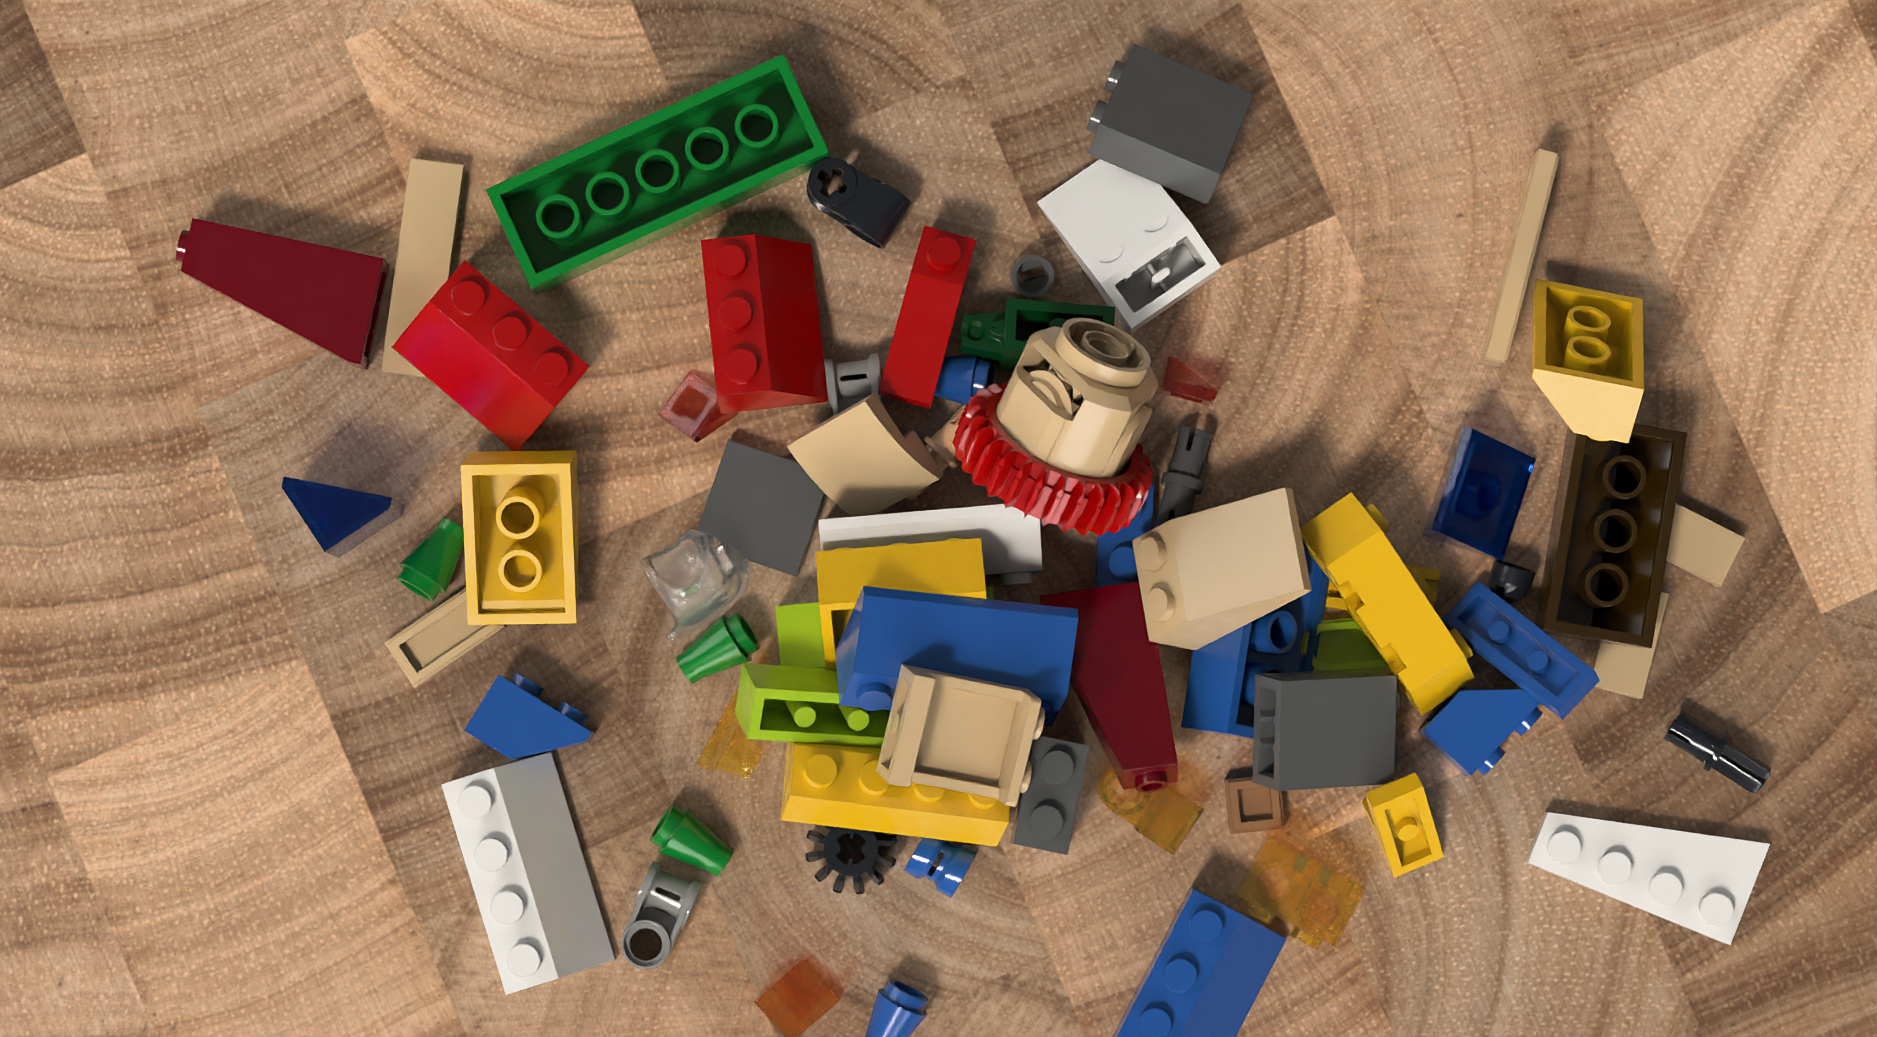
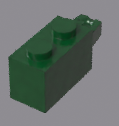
(1005, 333)

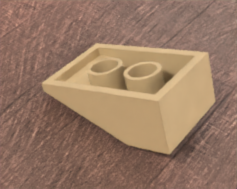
(1220, 568)

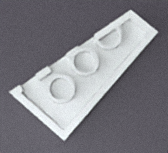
(1666, 872)

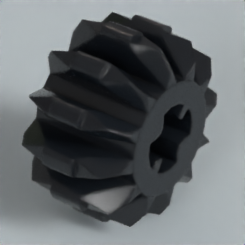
(833, 847)

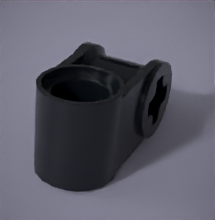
(865, 208)

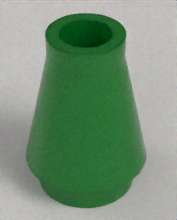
(433, 561)
(719, 648)
(690, 840)

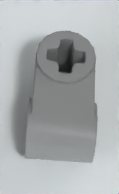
(852, 381)
(659, 913)

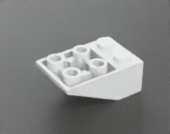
(1129, 241)

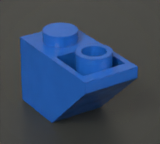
(522, 724)
(1475, 725)

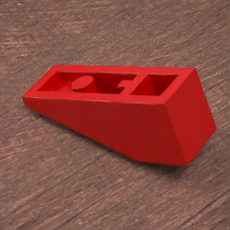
(927, 317)

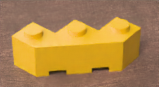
(1388, 602)

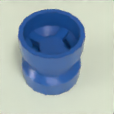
(950, 868)

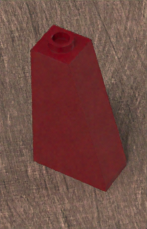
(301, 286)
(1121, 684)

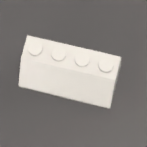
(1008, 539)
(528, 872)

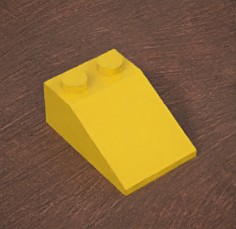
(521, 536)

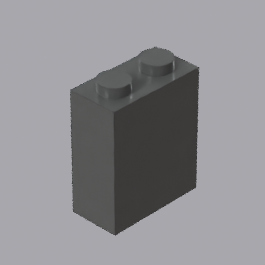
(1168, 123)
(1325, 729)
(1050, 804)

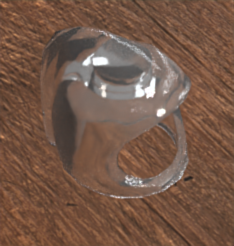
(697, 579)

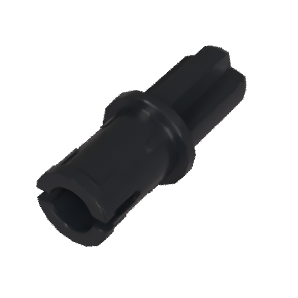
(1717, 752)

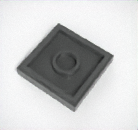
(762, 507)

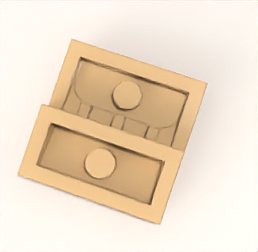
(864, 459)

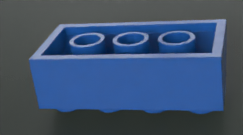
(954, 635)
(1224, 671)
(1202, 974)

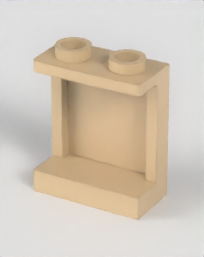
(960, 734)

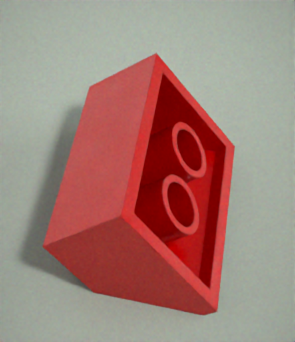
(763, 323)
(490, 356)

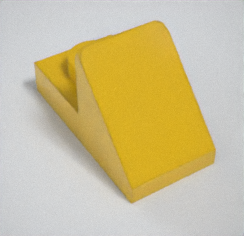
(1403, 824)

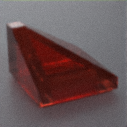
(1185, 384)
(694, 409)

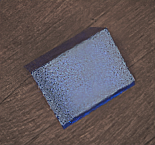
(1479, 494)
(340, 515)

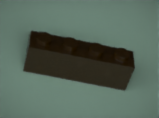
(1611, 537)

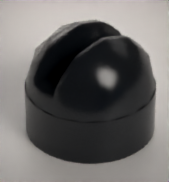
(1510, 580)

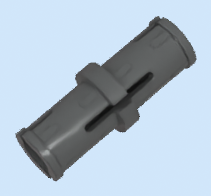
(1184, 475)

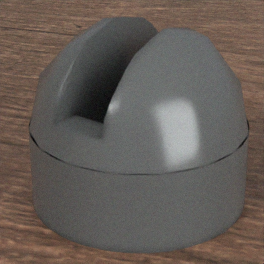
(1033, 286)

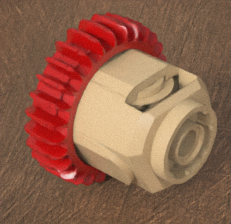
(1066, 429)

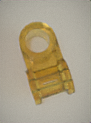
(1160, 816)

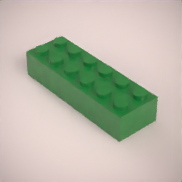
(658, 175)

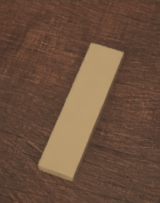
(423, 249)
(1519, 258)

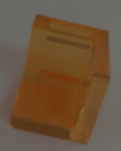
(797, 1000)

